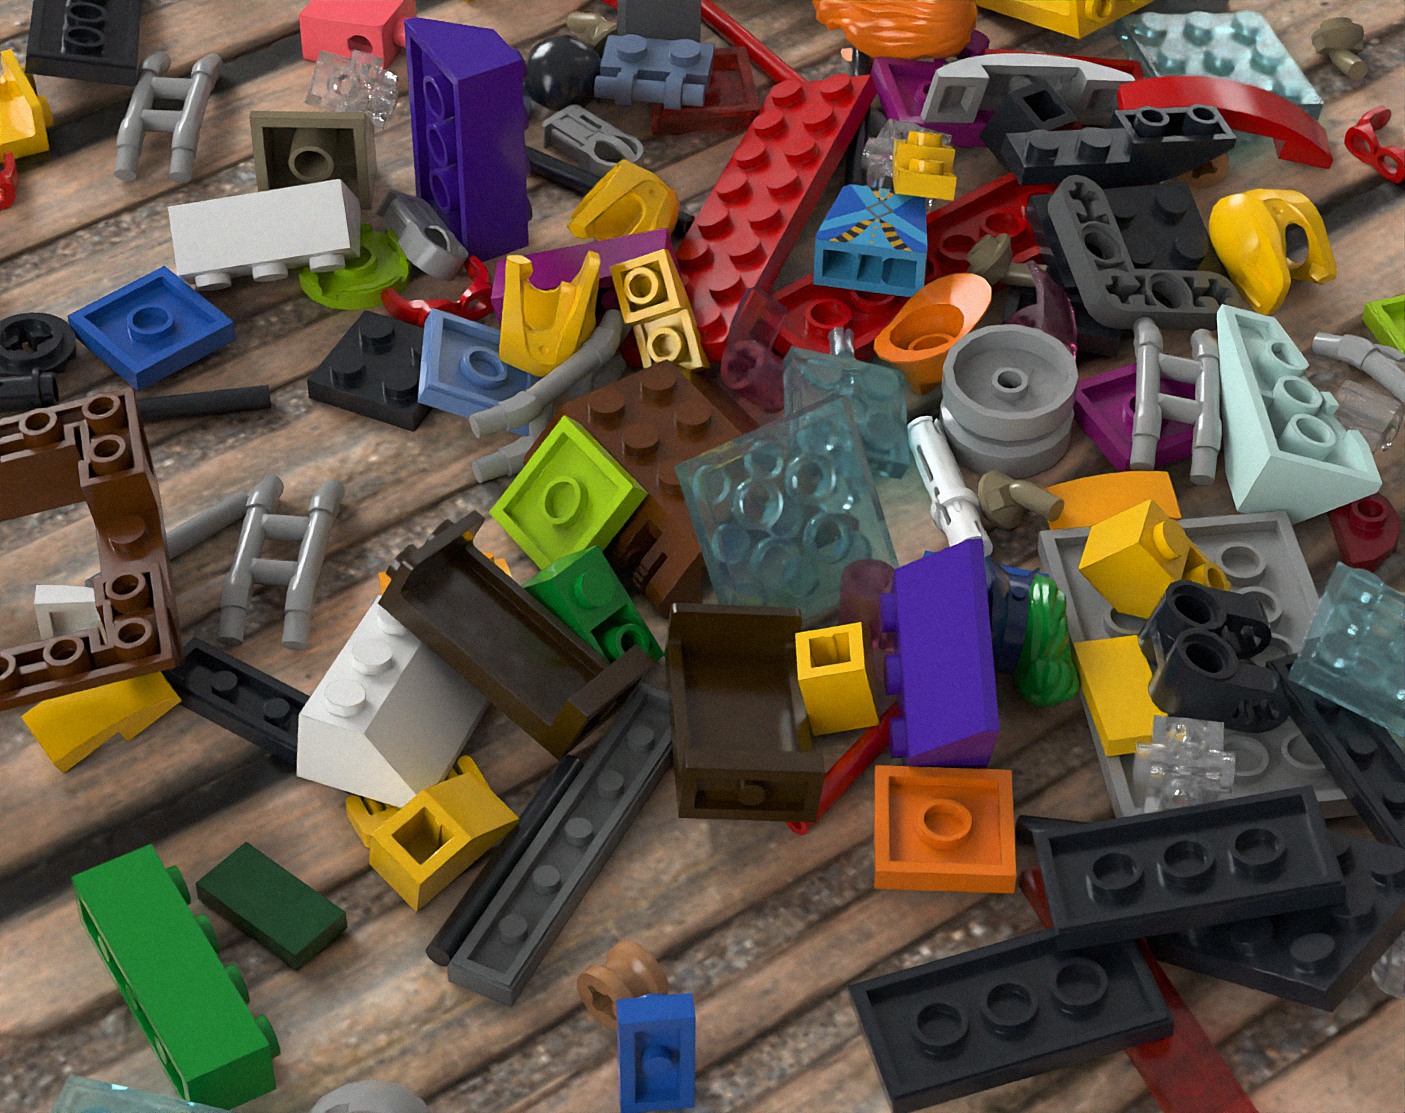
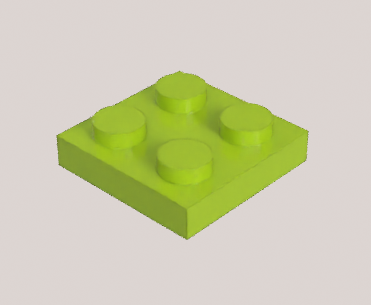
(567, 497)

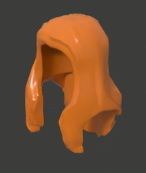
(901, 26)

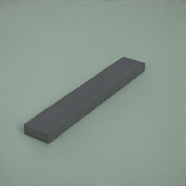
(568, 852)

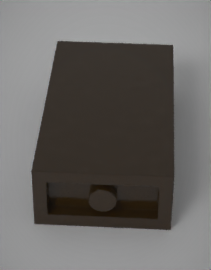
(507, 639)
(739, 715)

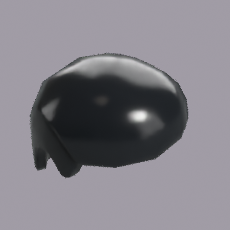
(562, 72)

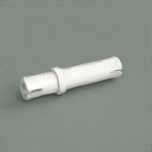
(953, 506)

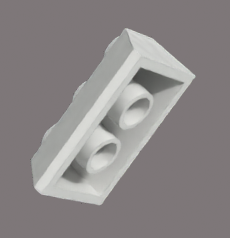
(266, 234)
(386, 715)

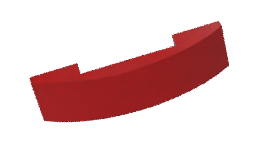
(1243, 107)

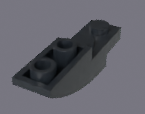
(1135, 150)

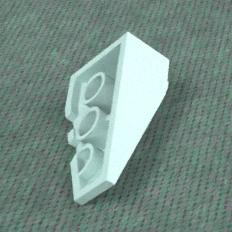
(1279, 430)

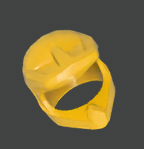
(625, 204)
(1251, 244)
(546, 326)

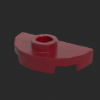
(1365, 531)

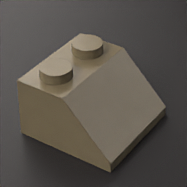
(314, 148)

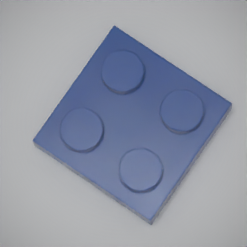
(151, 328)

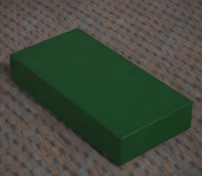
(271, 905)

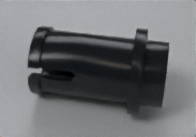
(29, 391)

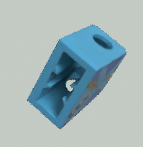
(873, 241)

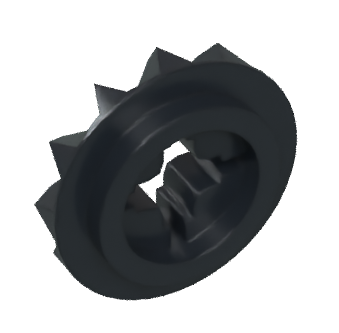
(46, 334)

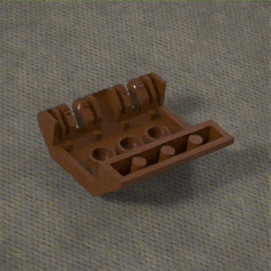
(649, 428)

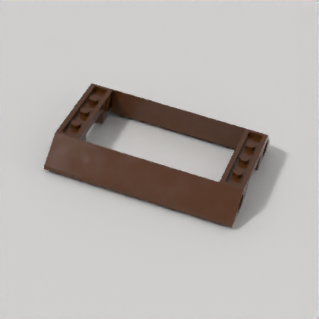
(99, 456)

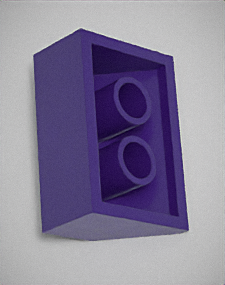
(941, 660)

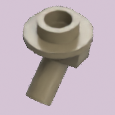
(594, 27)
(1341, 42)
(992, 261)
(1005, 500)

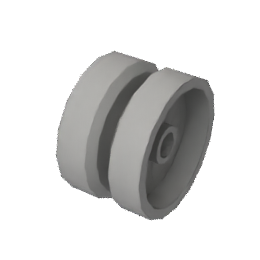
(1008, 400)

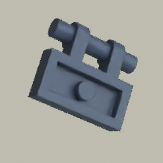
(655, 71)

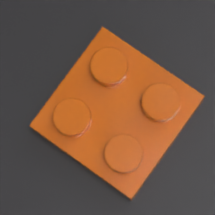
(944, 829)

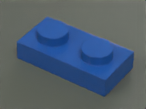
(656, 1052)

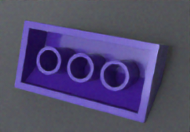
(470, 133)

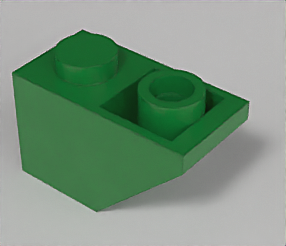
(593, 604)

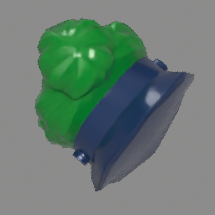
(1031, 635)

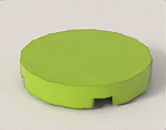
(363, 279)

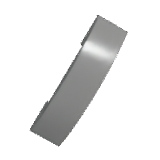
(984, 81)

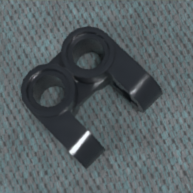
(1200, 658)

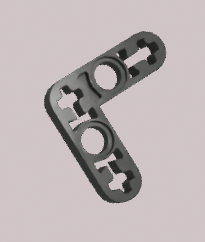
(1112, 287)

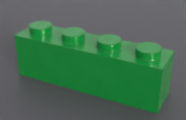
(175, 982)

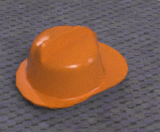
(931, 325)

